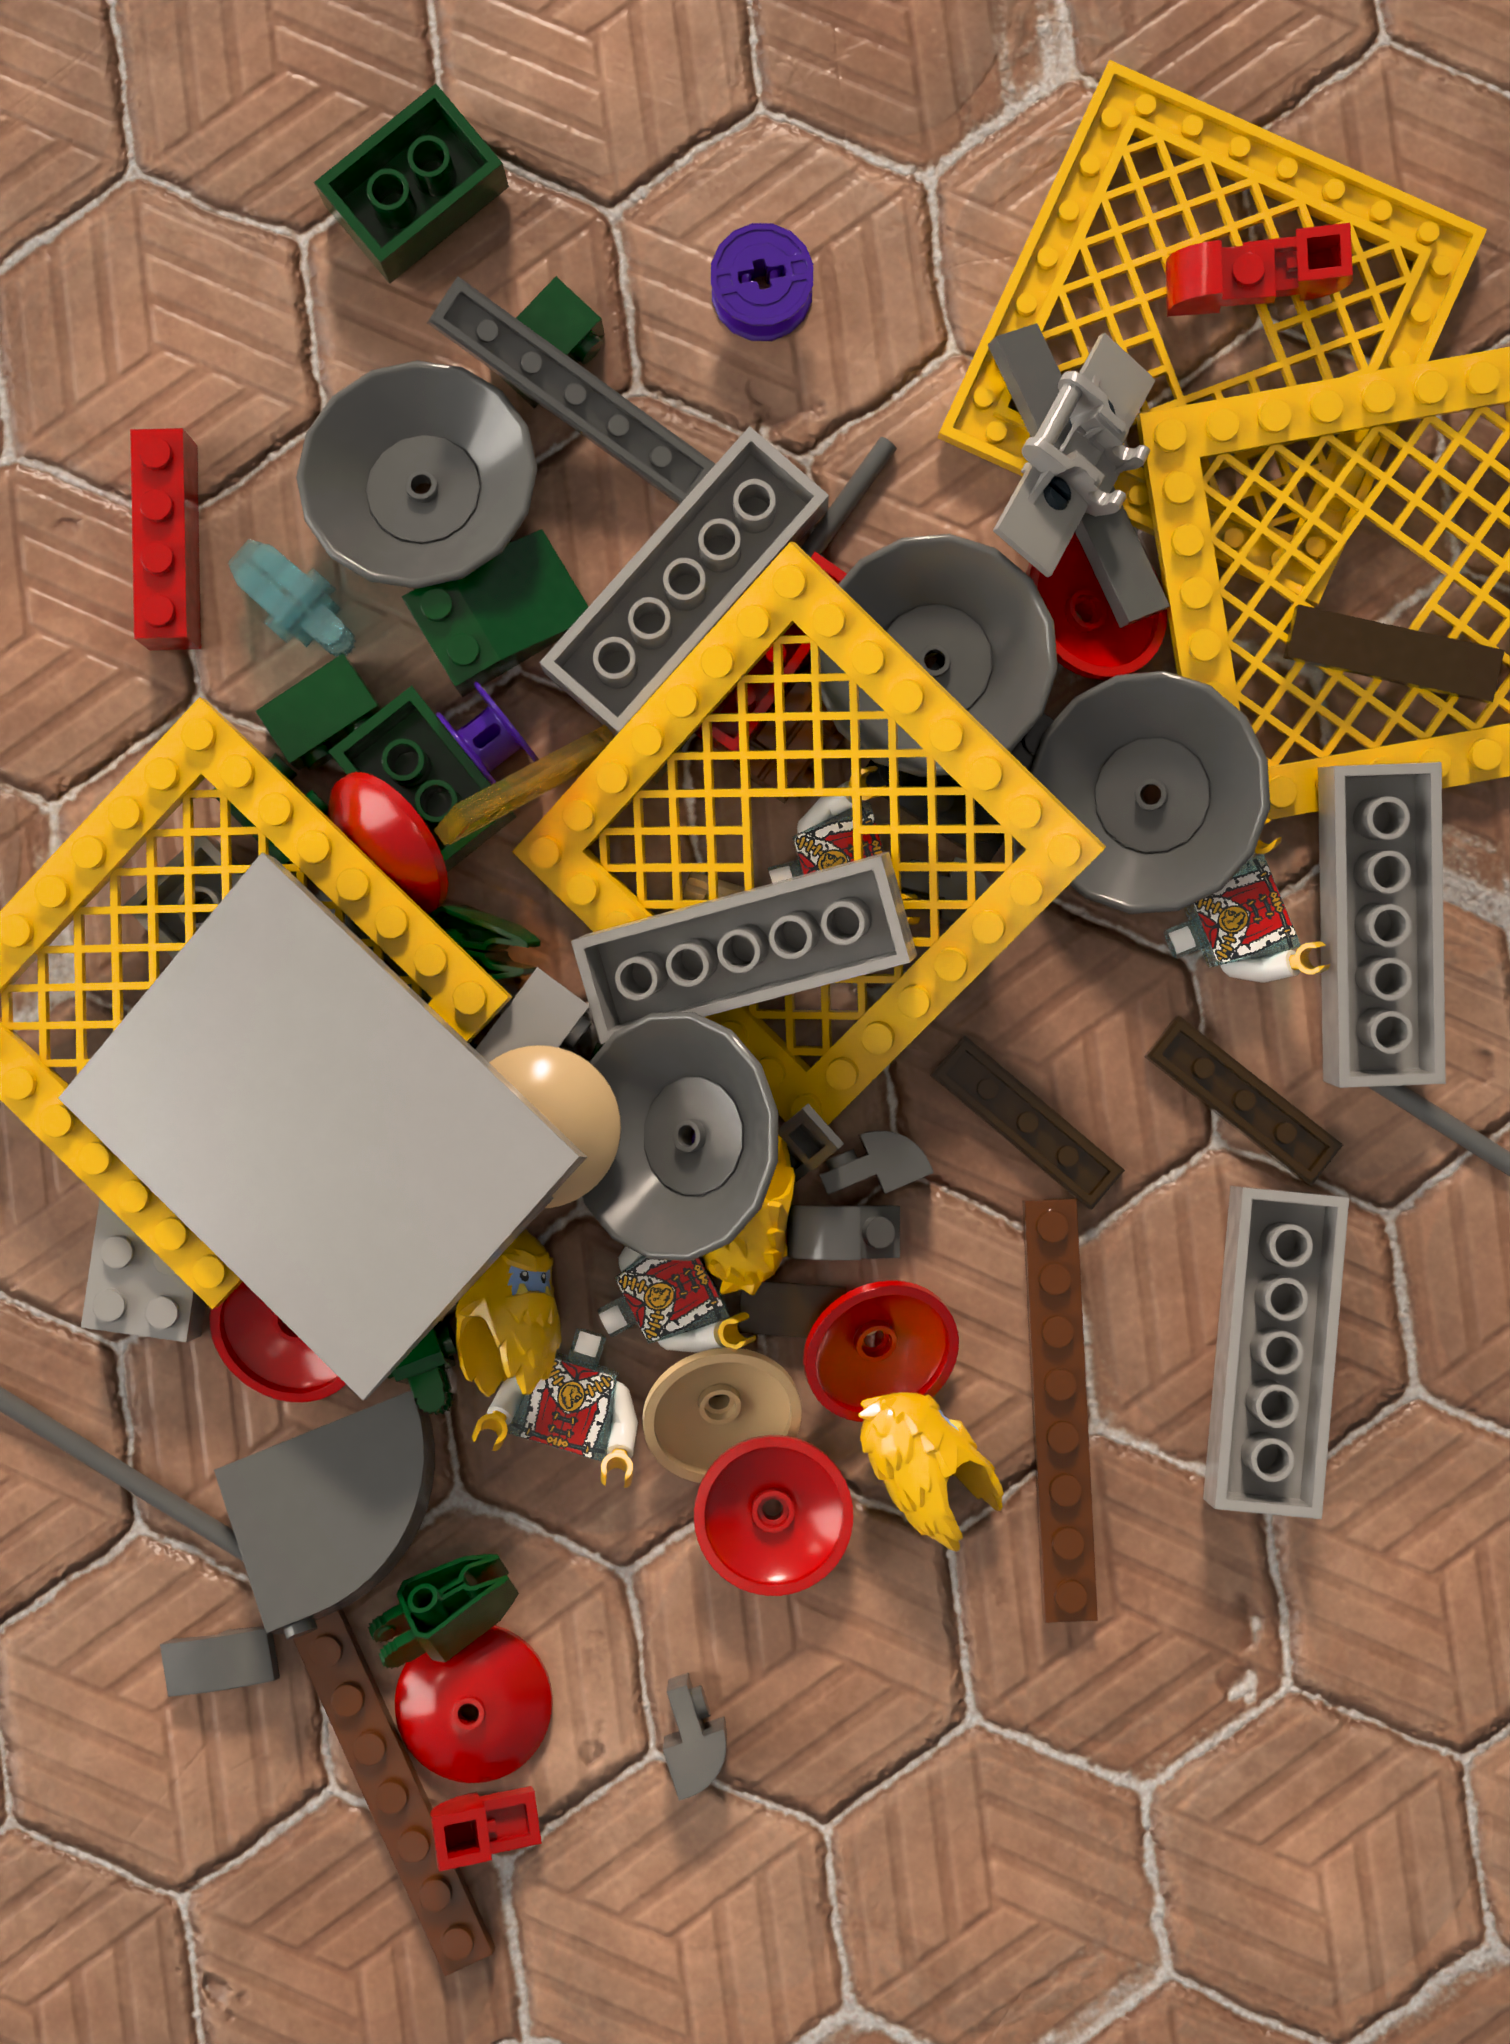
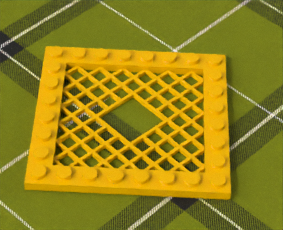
(1268, 165)
(1305, 412)
(804, 594)
(193, 749)

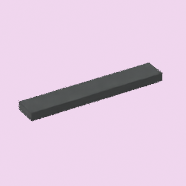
(569, 391)
(1106, 539)

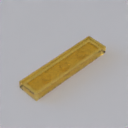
(522, 786)

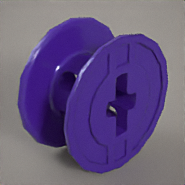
(767, 253)
(489, 737)

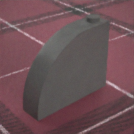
(330, 1510)

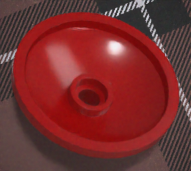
(1096, 643)
(391, 836)
(267, 1352)
(908, 1353)
(778, 1551)
(507, 1687)

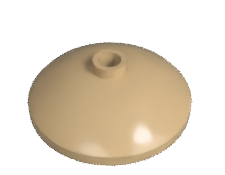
(573, 1100)
(692, 1428)

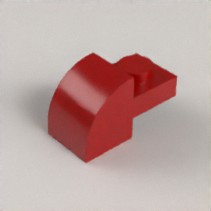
(1313, 261)
(1214, 276)
(477, 1826)

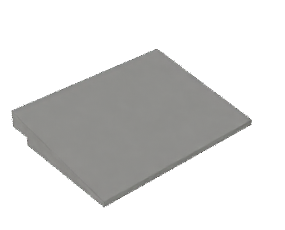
(320, 1126)

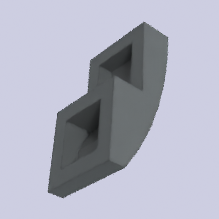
(808, 1140)
(219, 1661)

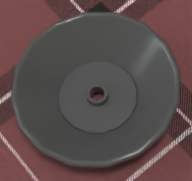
(408, 430)
(972, 611)
(1210, 780)
(662, 1189)

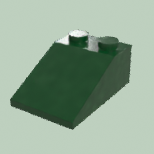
(498, 612)

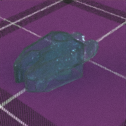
(295, 601)

